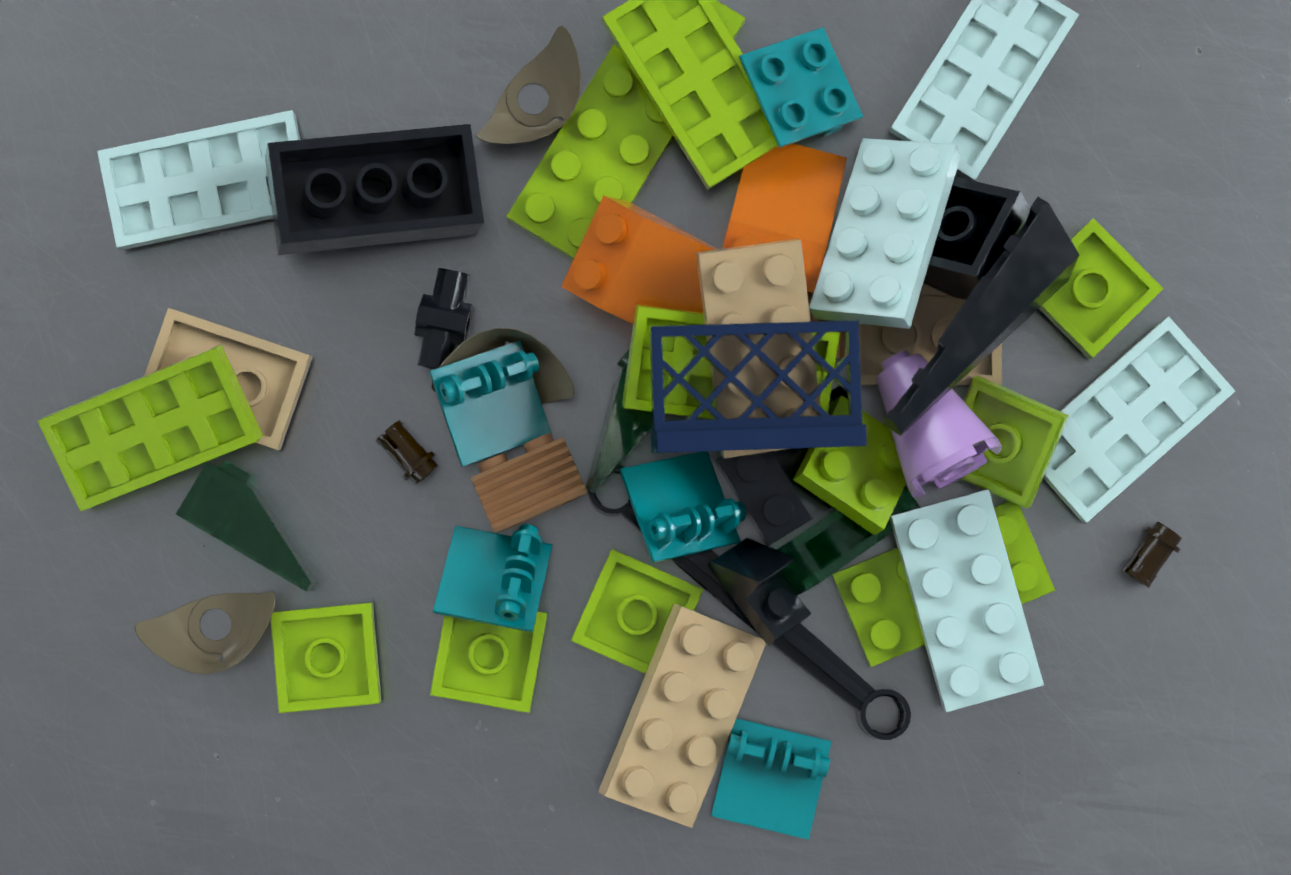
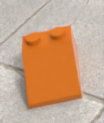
(788, 197)
(635, 260)

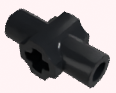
(443, 318)

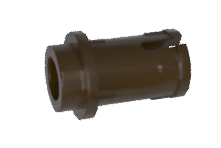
(407, 453)
(1152, 553)

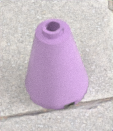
(944, 441)

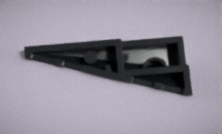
(1015, 287)

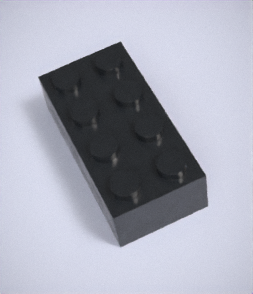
(373, 188)

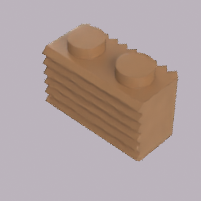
(529, 483)

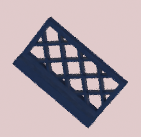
(757, 433)

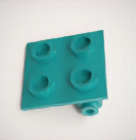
(801, 87)
(490, 402)
(681, 506)
(494, 577)
(771, 778)

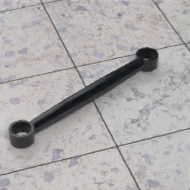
(798, 644)

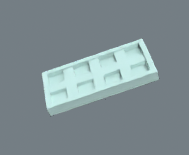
(983, 77)
(192, 180)
(885, 232)
(1132, 418)
(966, 601)

